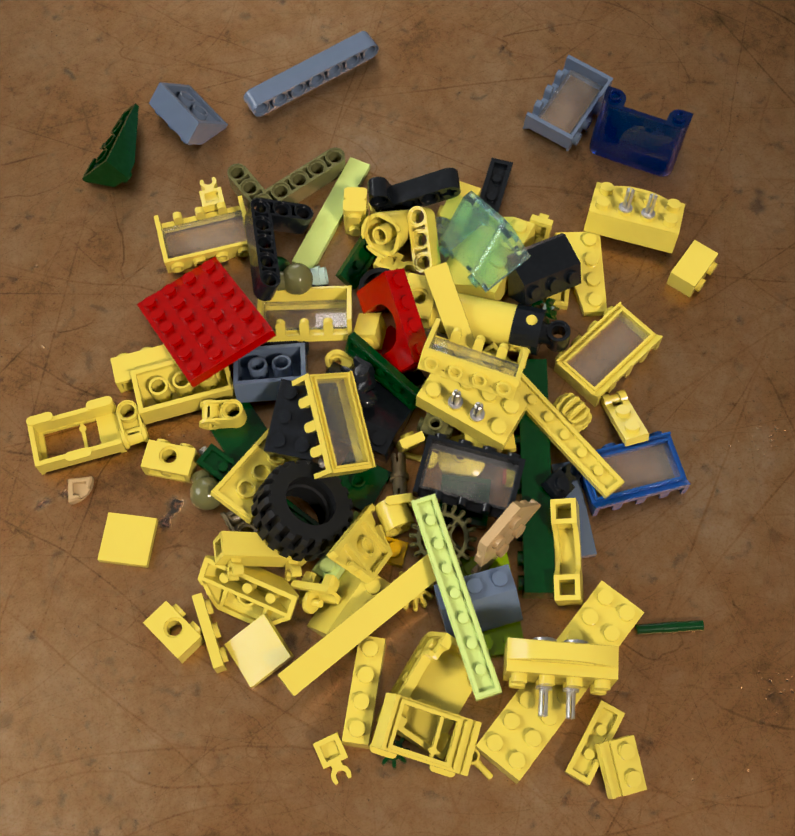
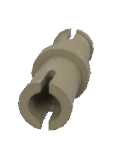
(399, 476)

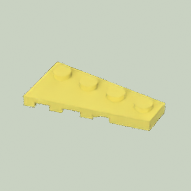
(591, 291)

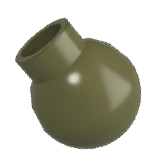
(296, 279)
(201, 489)

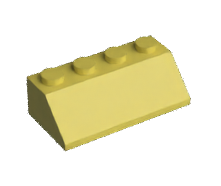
(166, 393)

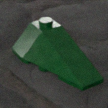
(117, 153)

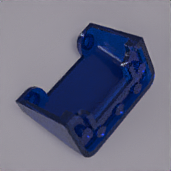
(638, 137)

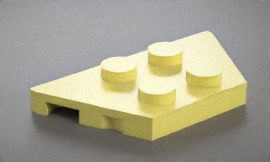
(362, 547)

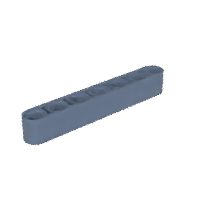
(310, 73)

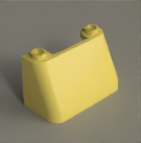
(438, 676)

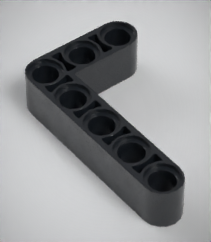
(261, 221)

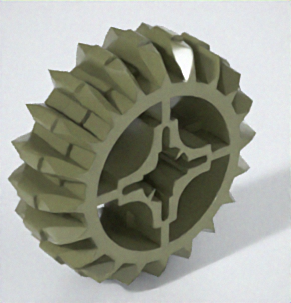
(456, 519)

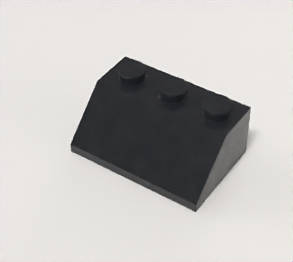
(547, 272)

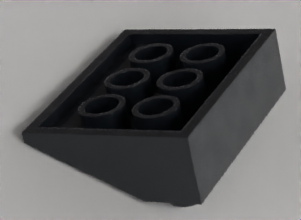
(384, 420)

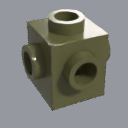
(432, 425)

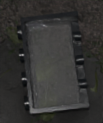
(468, 475)

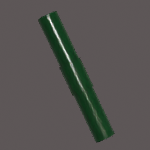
(669, 627)

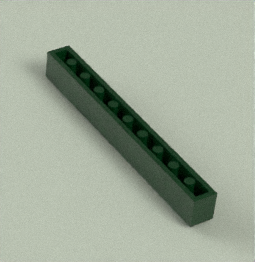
(537, 539)

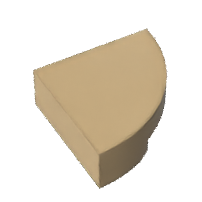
(79, 489)

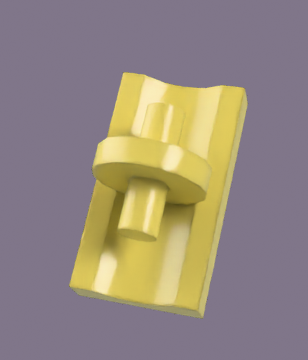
(315, 594)

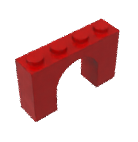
(393, 292)

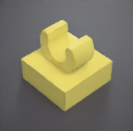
(542, 225)

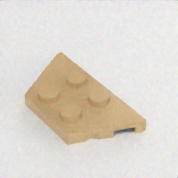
(497, 538)

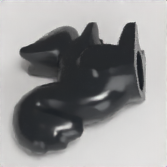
(365, 381)

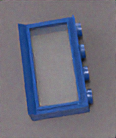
(645, 467)

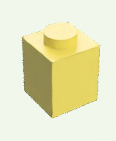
(371, 328)

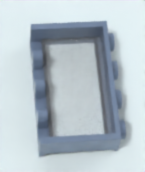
(569, 103)

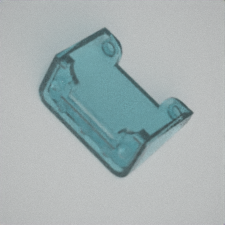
(482, 242)

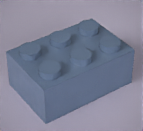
(261, 370)

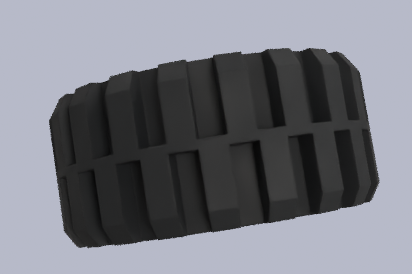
(283, 528)

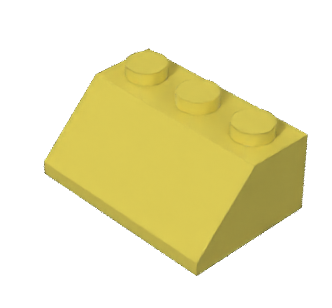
(353, 594)

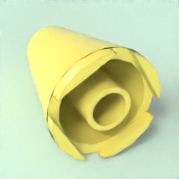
(385, 232)

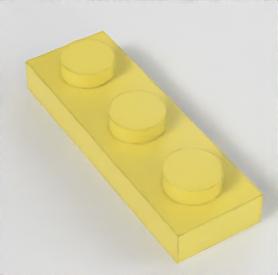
(210, 632)
(600, 729)

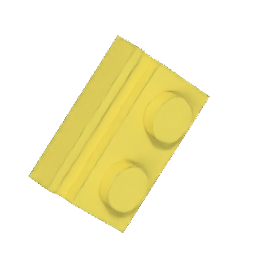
(621, 766)

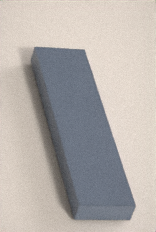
(587, 541)

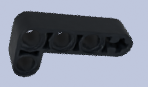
(414, 192)

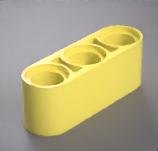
(417, 231)

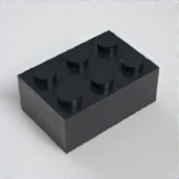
(286, 431)

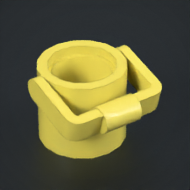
(396, 514)

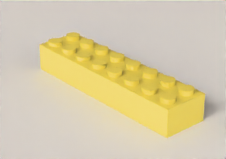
(518, 731)

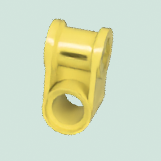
(216, 414)
(132, 428)

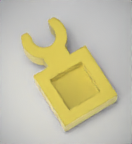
(210, 195)
(394, 262)
(331, 753)

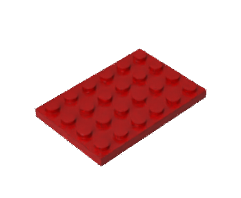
(205, 321)

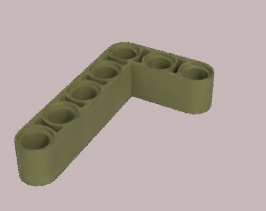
(289, 185)

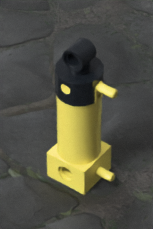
(496, 320)

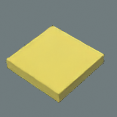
(128, 540)
(259, 650)

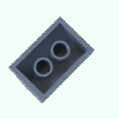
(186, 113)
(492, 597)

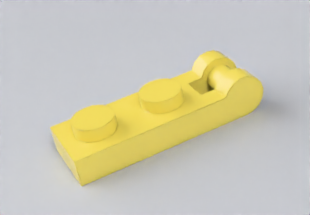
(624, 418)

